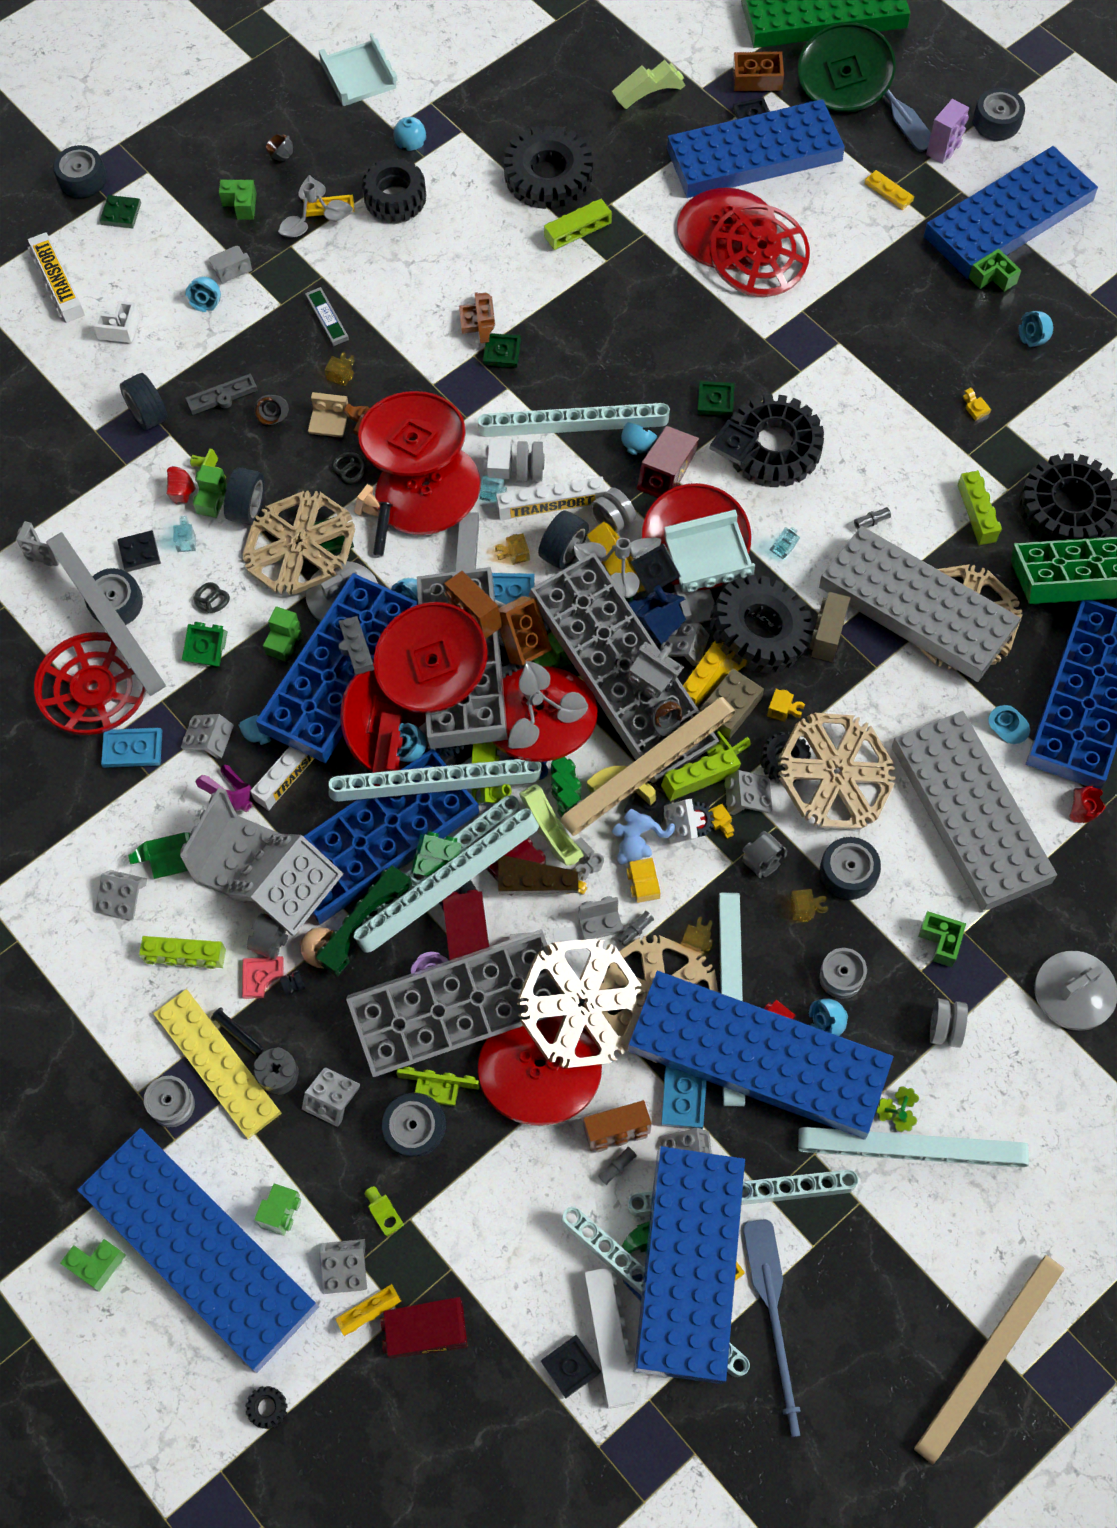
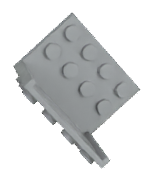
(222, 844)
(286, 880)

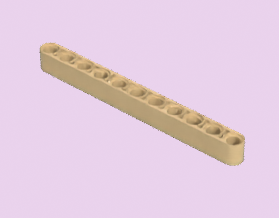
(647, 766)
(988, 1360)

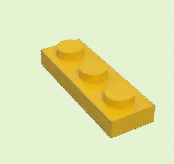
(889, 190)
(317, 209)
(368, 1310)

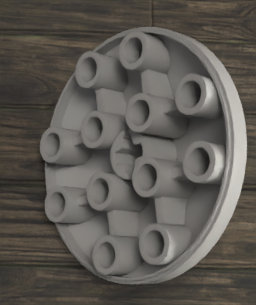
(323, 595)
(1076, 990)

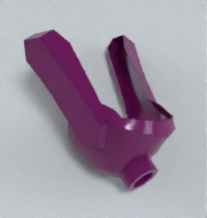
(238, 798)

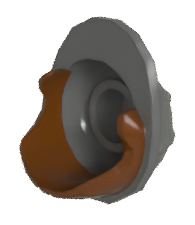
(280, 147)
(271, 409)
(666, 717)

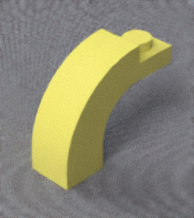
(646, 791)

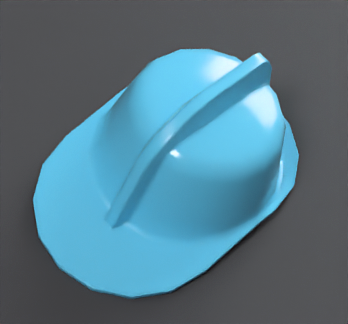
(1009, 724)

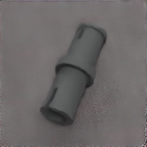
(872, 518)
(635, 928)
(617, 1165)

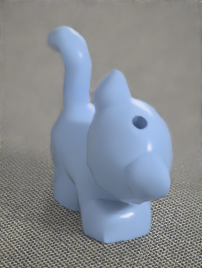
(633, 846)

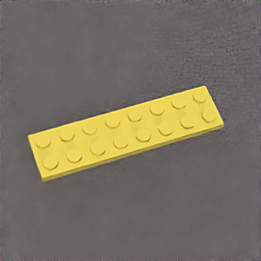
(217, 1064)

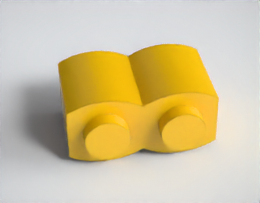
(644, 880)

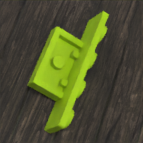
(439, 1087)

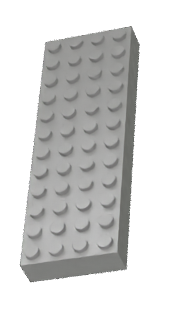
(602, 642)

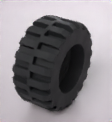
(394, 174)

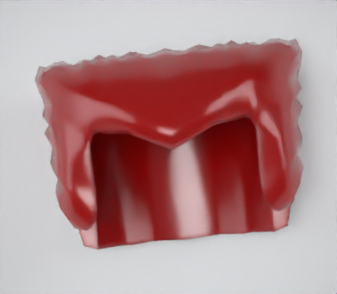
(179, 485)
(1086, 804)

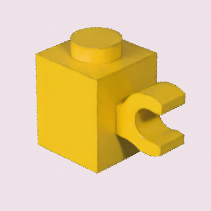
(782, 705)

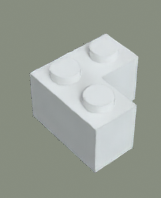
(118, 326)
(499, 458)

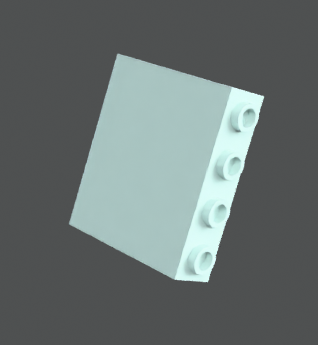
(359, 71)
(708, 551)

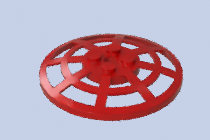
(758, 256)
(80, 685)

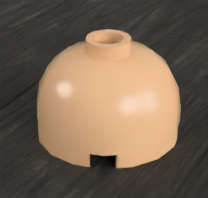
(313, 942)

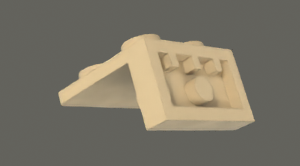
(328, 415)

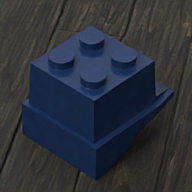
(659, 614)

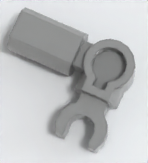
(594, 860)

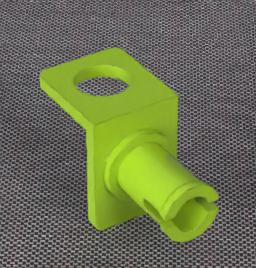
(210, 460)
(723, 744)
(491, 794)
(382, 1209)

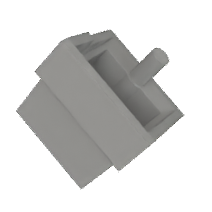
(653, 670)

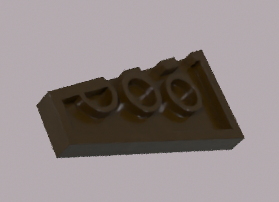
(530, 877)

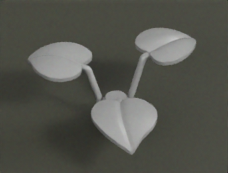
(311, 191)
(626, 582)
(531, 681)

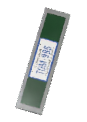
(327, 316)

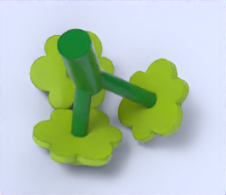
(904, 1120)

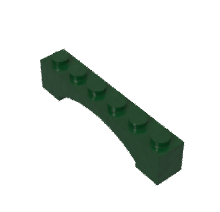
(390, 886)

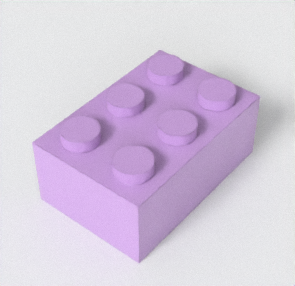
(947, 131)

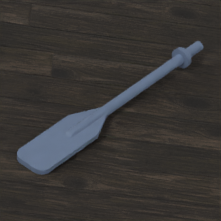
(909, 123)
(768, 1282)

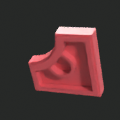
(258, 974)

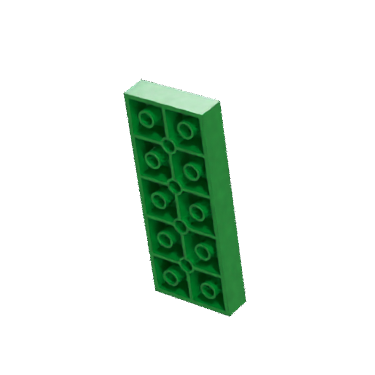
(799, 20)
(1067, 569)

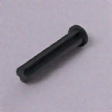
(382, 527)
(235, 1030)

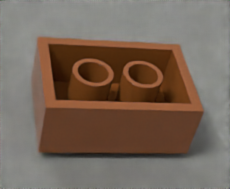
(758, 71)
(470, 597)
(523, 630)
(617, 1126)

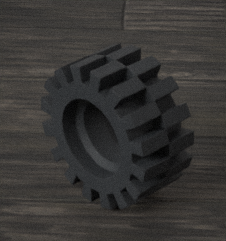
(279, 1412)

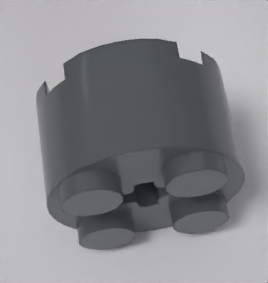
(764, 854)
(267, 937)
(270, 1061)

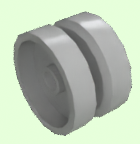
(530, 461)
(613, 509)
(847, 962)
(948, 1023)
(160, 1093)

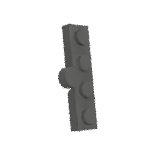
(221, 394)
(355, 645)

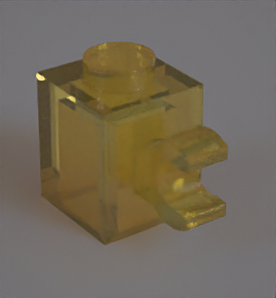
(340, 369)
(515, 548)
(804, 905)
(698, 937)

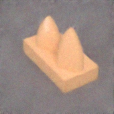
(366, 502)

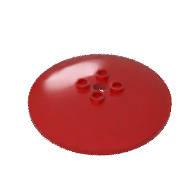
(703, 213)
(406, 415)
(688, 504)
(433, 506)
(417, 636)
(362, 714)
(555, 737)
(532, 1092)

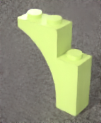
(647, 81)
(550, 828)

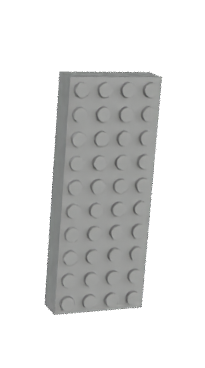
(920, 603)
(482, 713)
(973, 811)
(447, 1004)

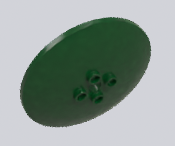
(851, 48)

